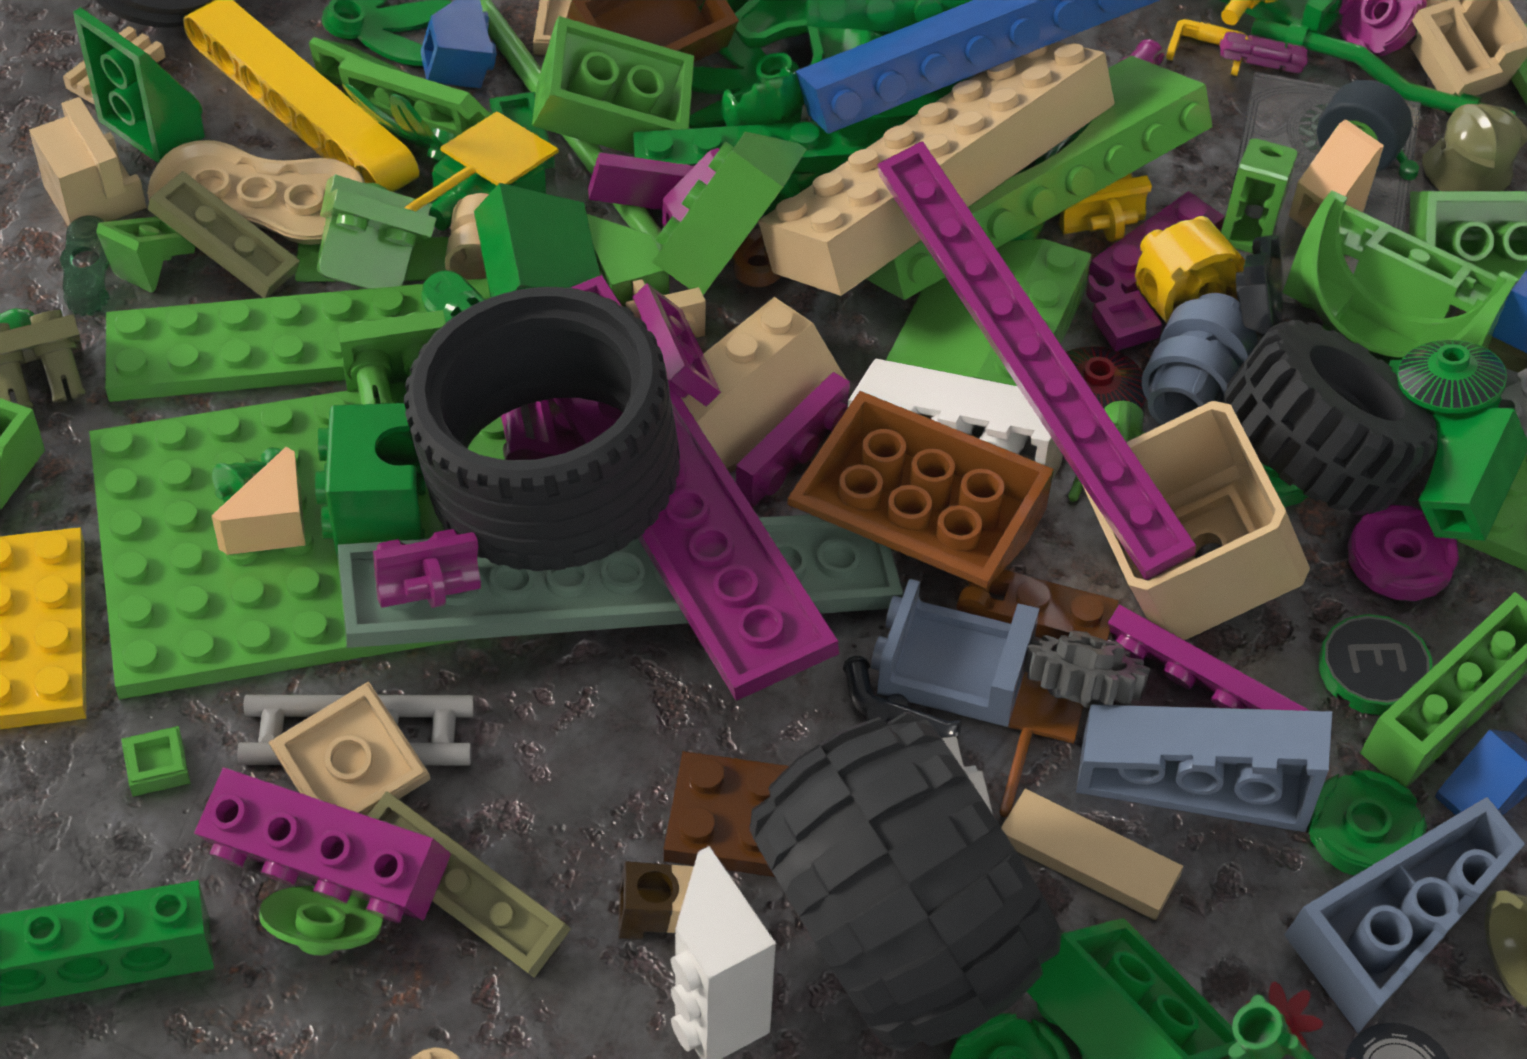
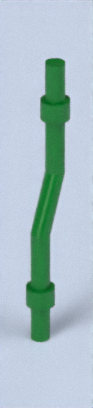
(1365, 59)

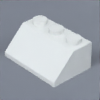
(720, 965)

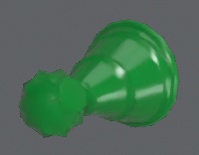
(232, 477)

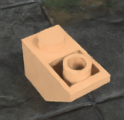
(1342, 165)

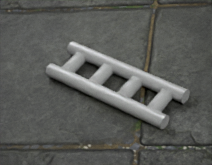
(441, 707)

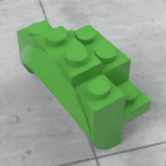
(1399, 289)

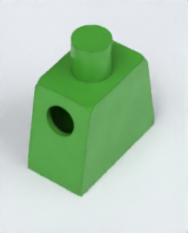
(1260, 181)

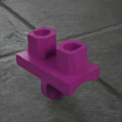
(426, 569)

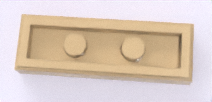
(1091, 854)

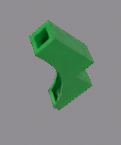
(1471, 469)

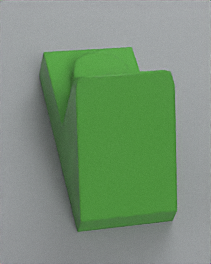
(139, 248)

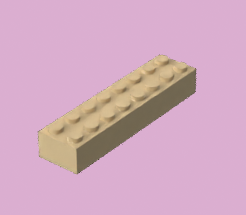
(977, 134)

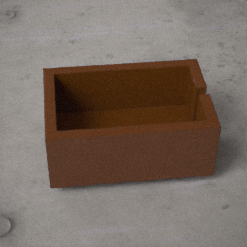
(663, 22)

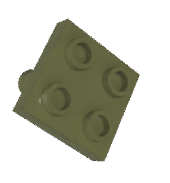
(49, 339)

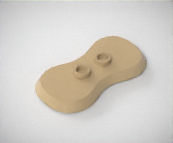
(266, 192)

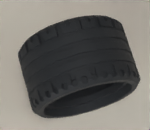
(524, 352)

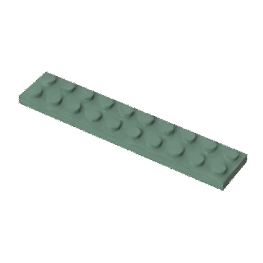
(618, 591)

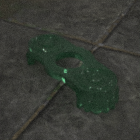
(84, 286)

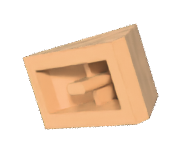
(264, 511)

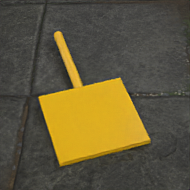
(495, 151)

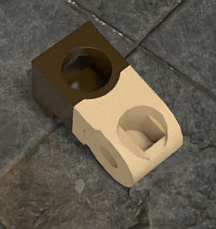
(650, 898)

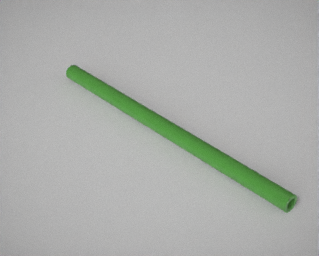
(529, 72)

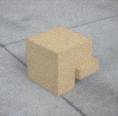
(1470, 44)
(84, 167)

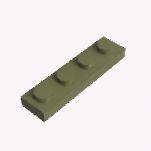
(483, 897)

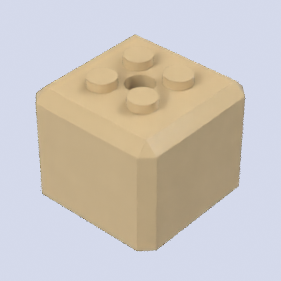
(1221, 498)

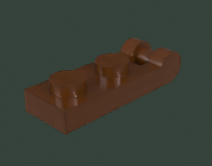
(1059, 606)

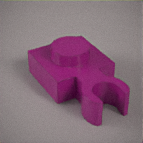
(1121, 316)

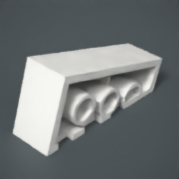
(968, 404)

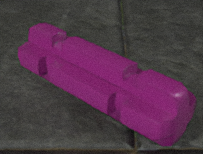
(1263, 52)

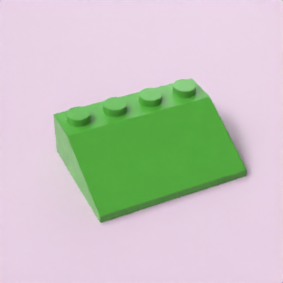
(948, 340)

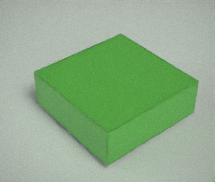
(155, 761)

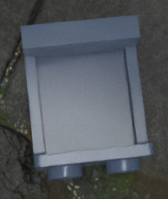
(953, 657)

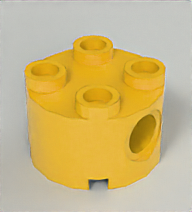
(1186, 264)

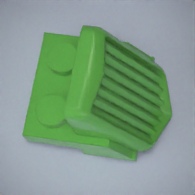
(369, 233)

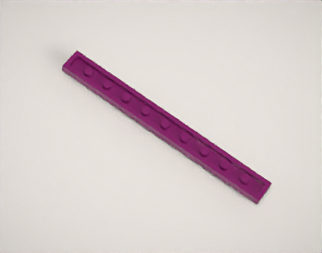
(1037, 363)

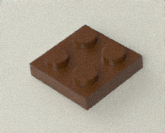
(715, 809)

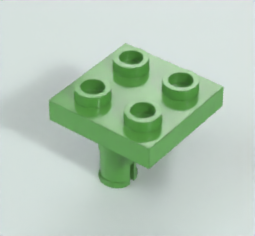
(384, 351)

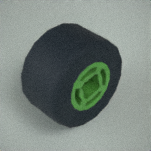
(1372, 109)

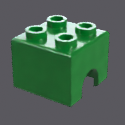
(369, 476)

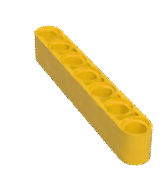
(298, 94)

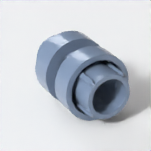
(1196, 356)

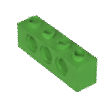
(1451, 695)

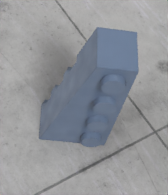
(1209, 760)
(1391, 916)

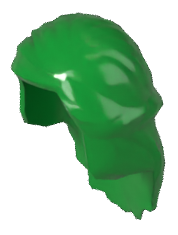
(766, 103)

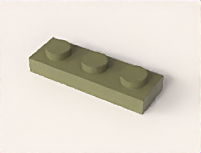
(223, 234)

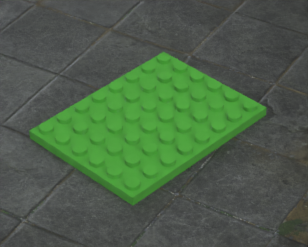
(182, 605)

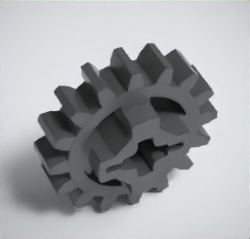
(1086, 669)

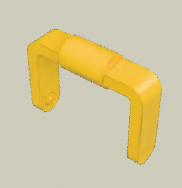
(1202, 32)

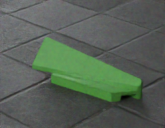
(436, 103)

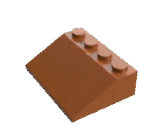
(925, 490)

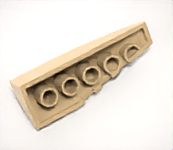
(762, 376)

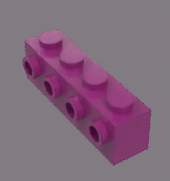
(322, 844)

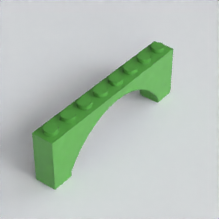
(1149, 118)

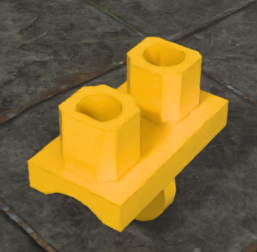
(1109, 208)

